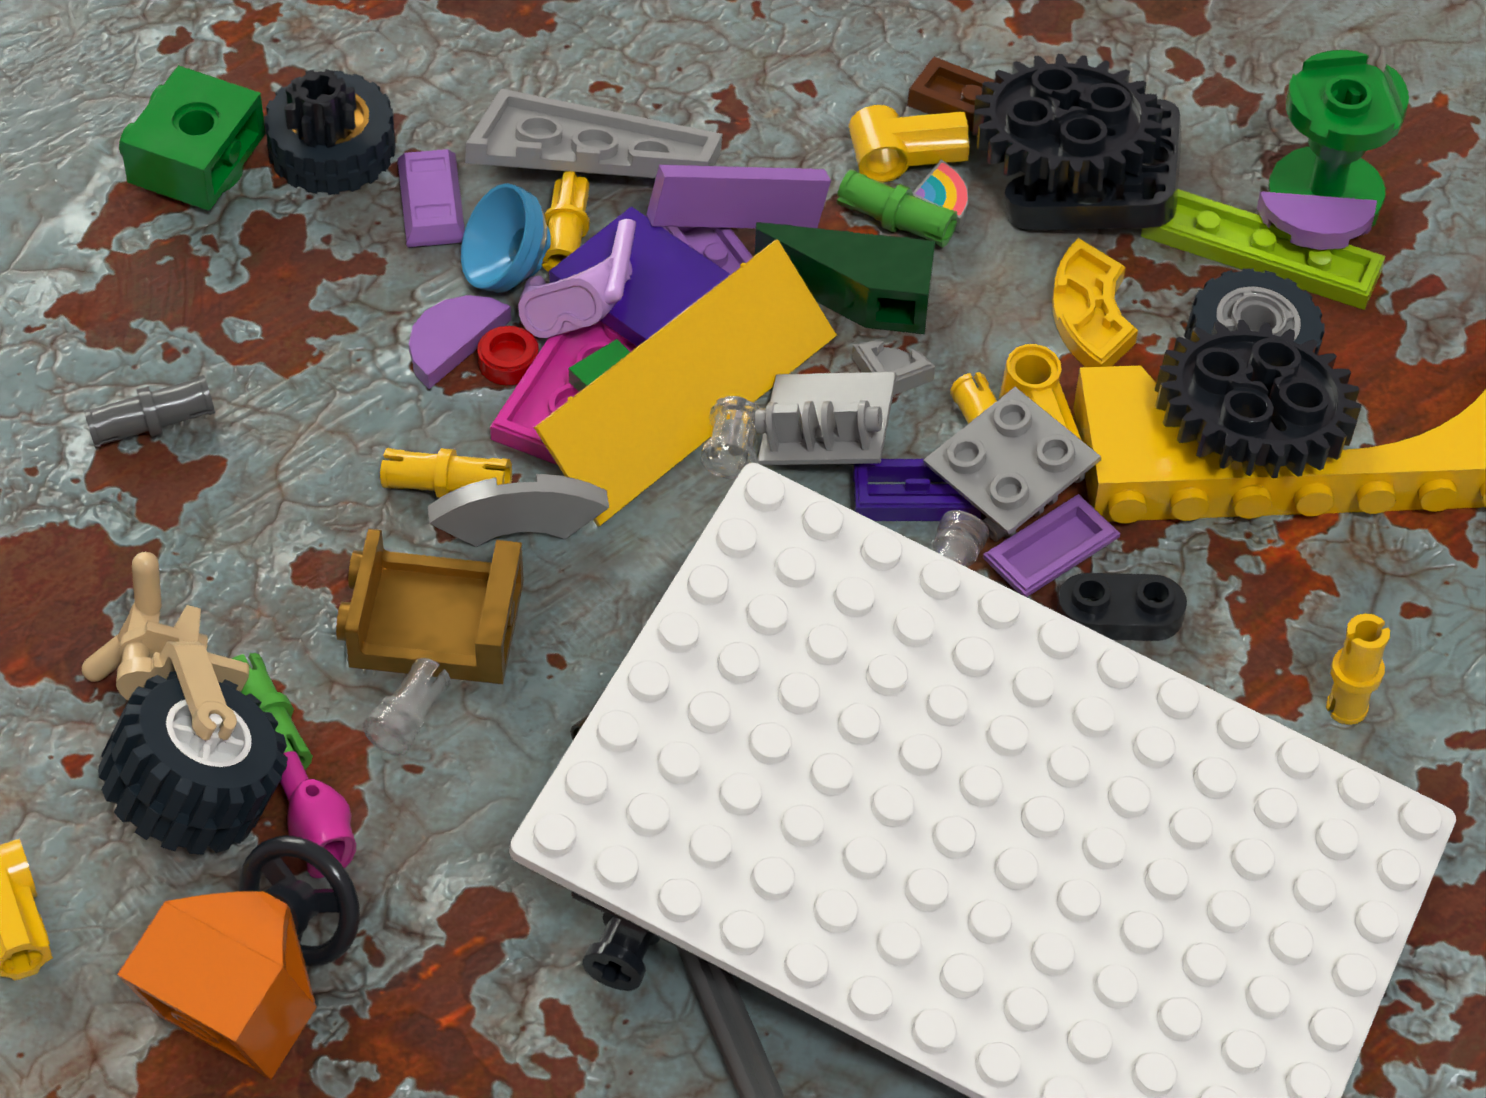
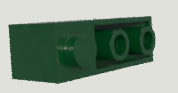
(860, 275)

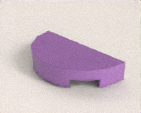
(1317, 220)
(452, 333)

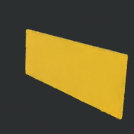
(659, 396)

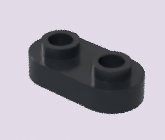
(1124, 605)

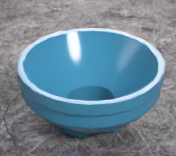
(504, 239)

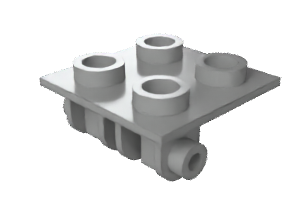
(826, 418)
(1012, 462)

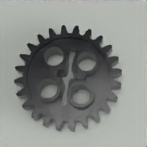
(1067, 123)
(1257, 398)

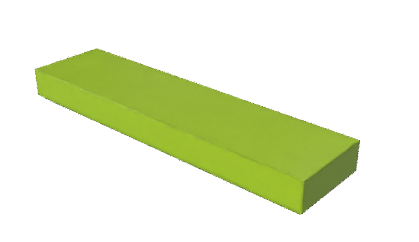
(1247, 243)

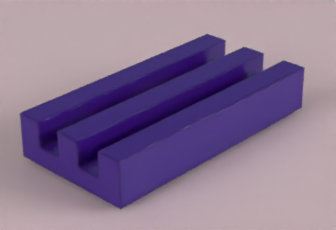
(904, 502)

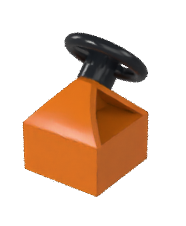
(235, 960)

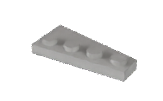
(579, 138)

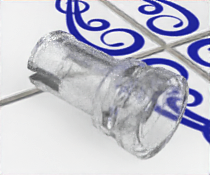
(960, 537)
(400, 716)

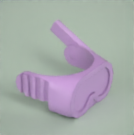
(579, 298)

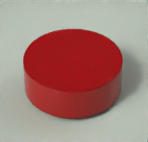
(506, 354)

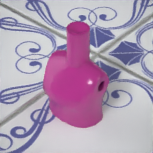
(317, 813)

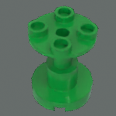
(1343, 113)

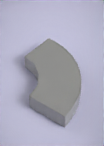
(491, 510)

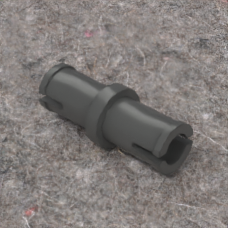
(149, 411)

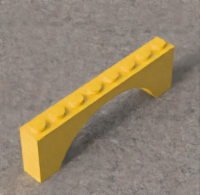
(1157, 478)

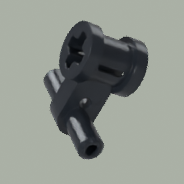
(620, 952)

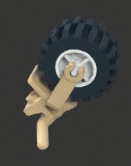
(189, 749)

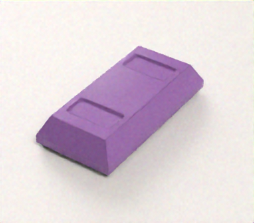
(431, 198)
(1051, 546)

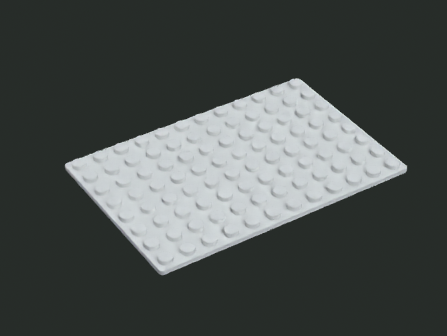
(980, 825)

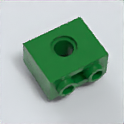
(193, 137)

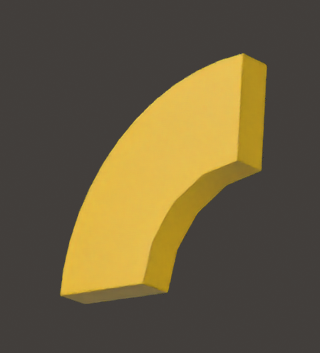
(1087, 308)

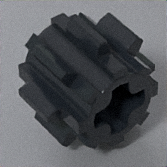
(320, 108)

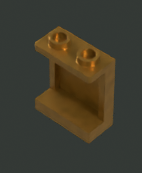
(431, 610)

